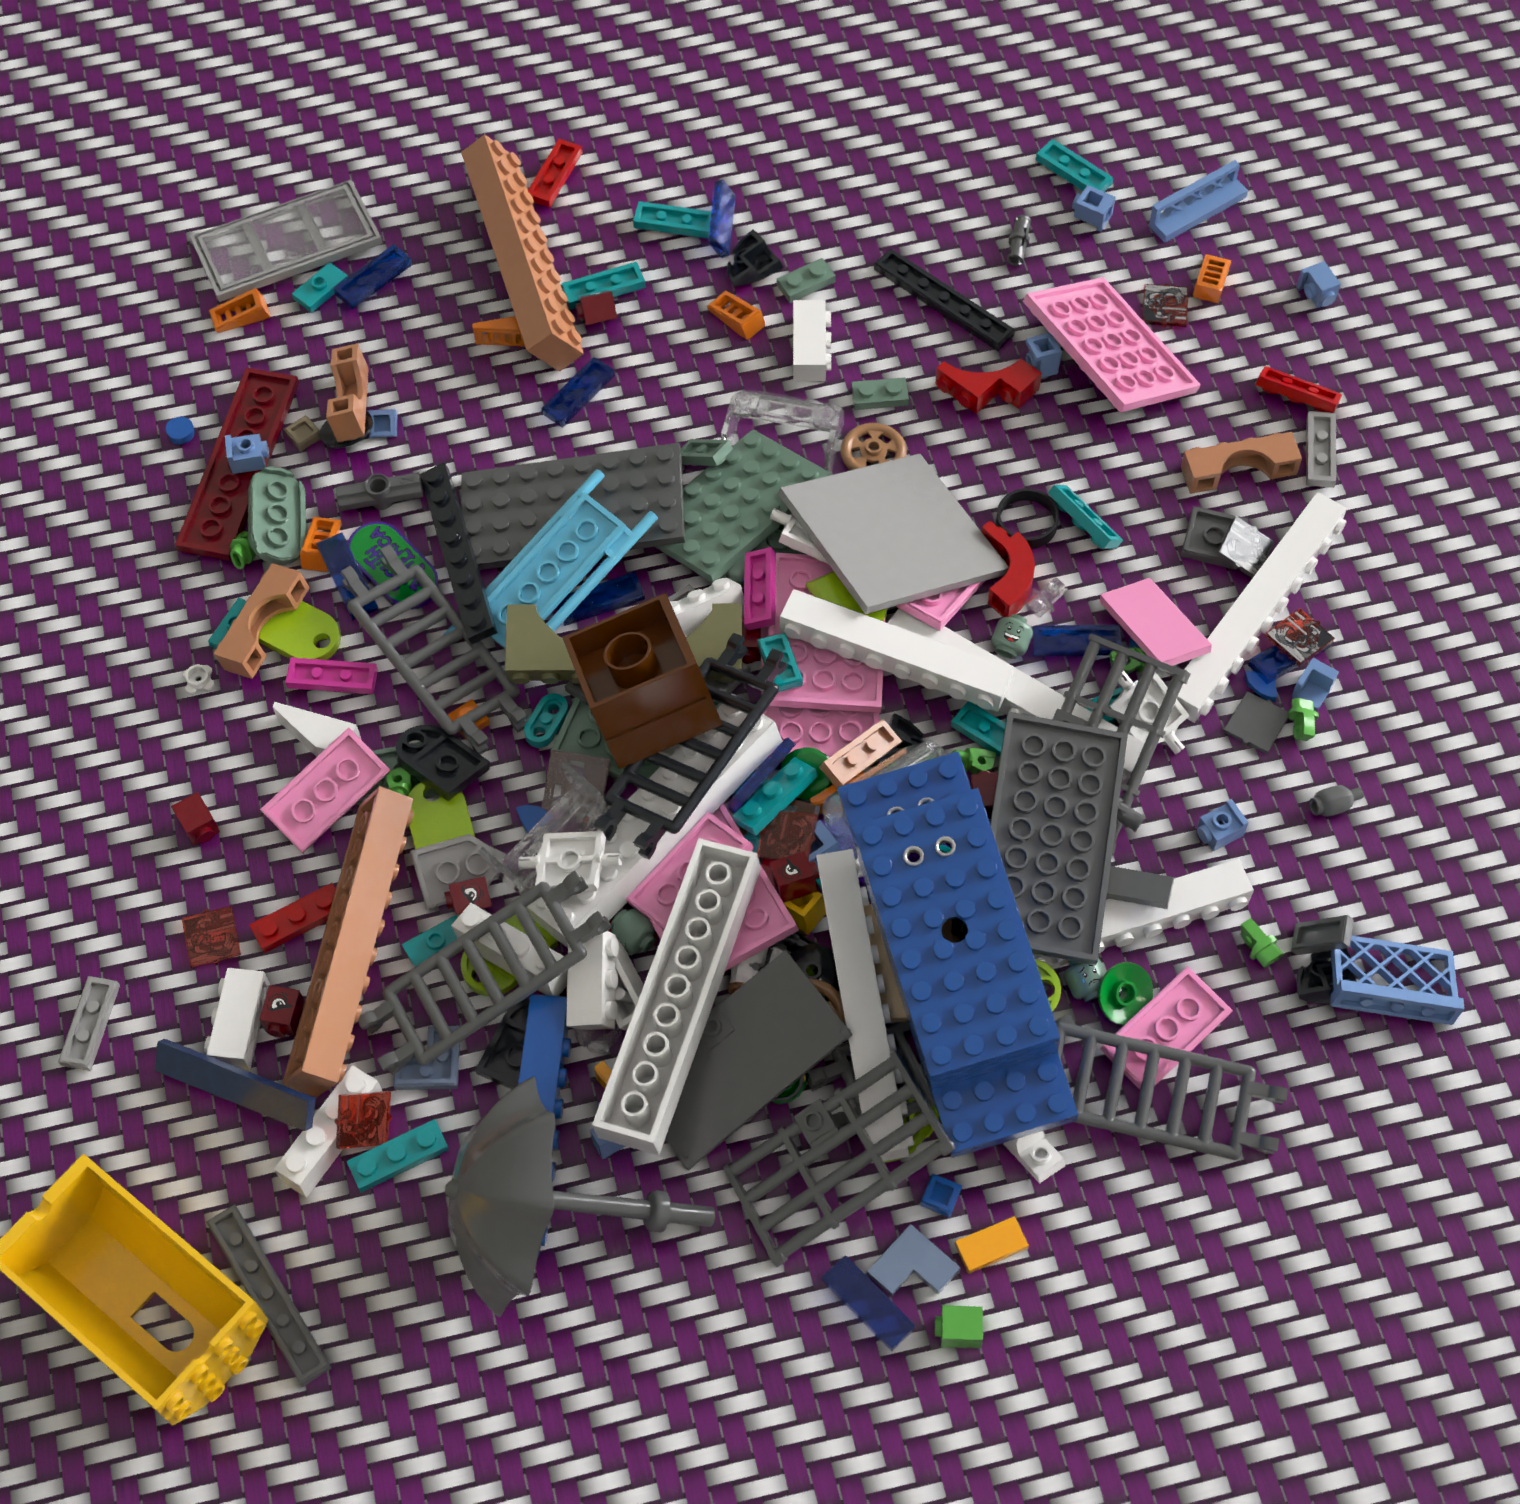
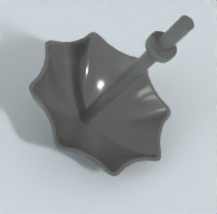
(506, 1198)

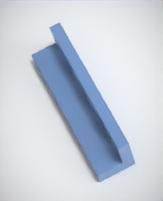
(1198, 202)

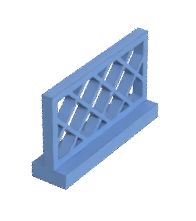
(1395, 998)

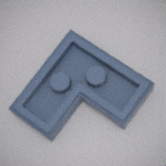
(438, 1074)
(911, 1255)

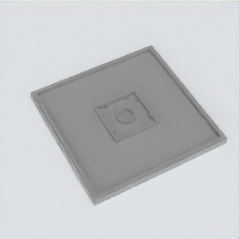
(893, 532)

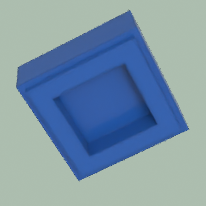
(941, 1195)

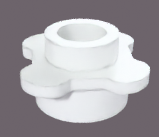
(195, 672)

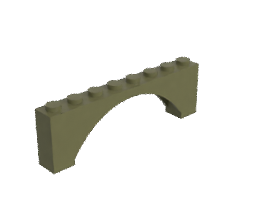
(541, 655)

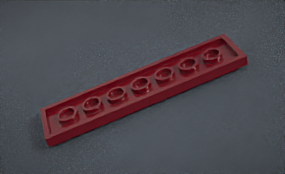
(222, 497)

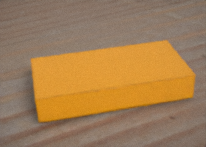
(991, 1244)

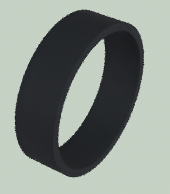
(1036, 496)

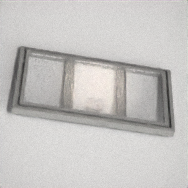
(285, 240)

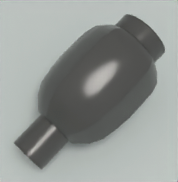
(1334, 800)

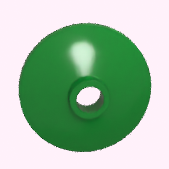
(1136, 991)

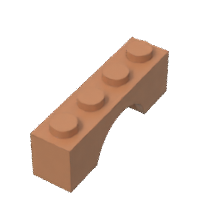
(348, 411)
(1273, 455)
(277, 592)

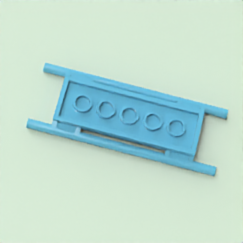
(561, 558)

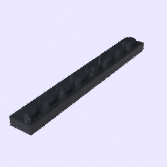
(458, 554)

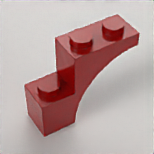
(975, 390)

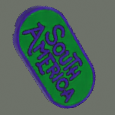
(366, 547)

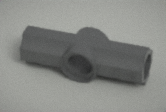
(379, 491)

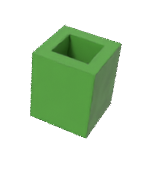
(960, 1326)

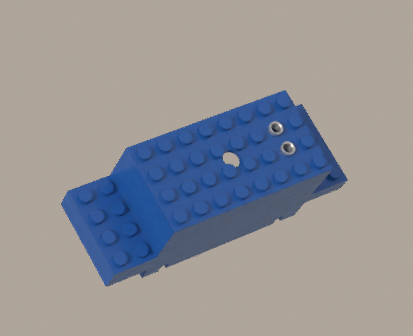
(972, 1002)

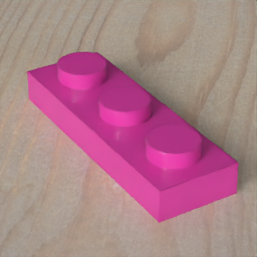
(759, 588)
(331, 675)

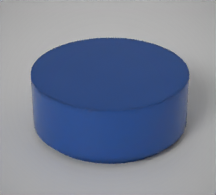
(180, 430)

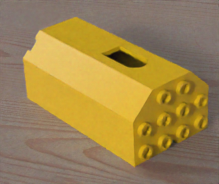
(98, 1258)

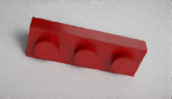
(554, 172)
(1298, 390)
(294, 919)

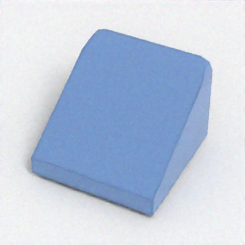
(383, 423)

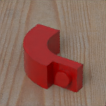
(1014, 588)

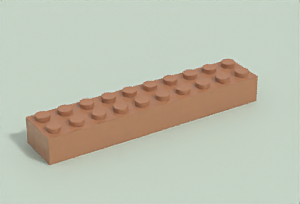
(522, 253)
(349, 943)

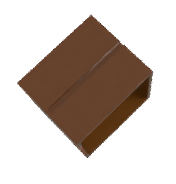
(642, 681)

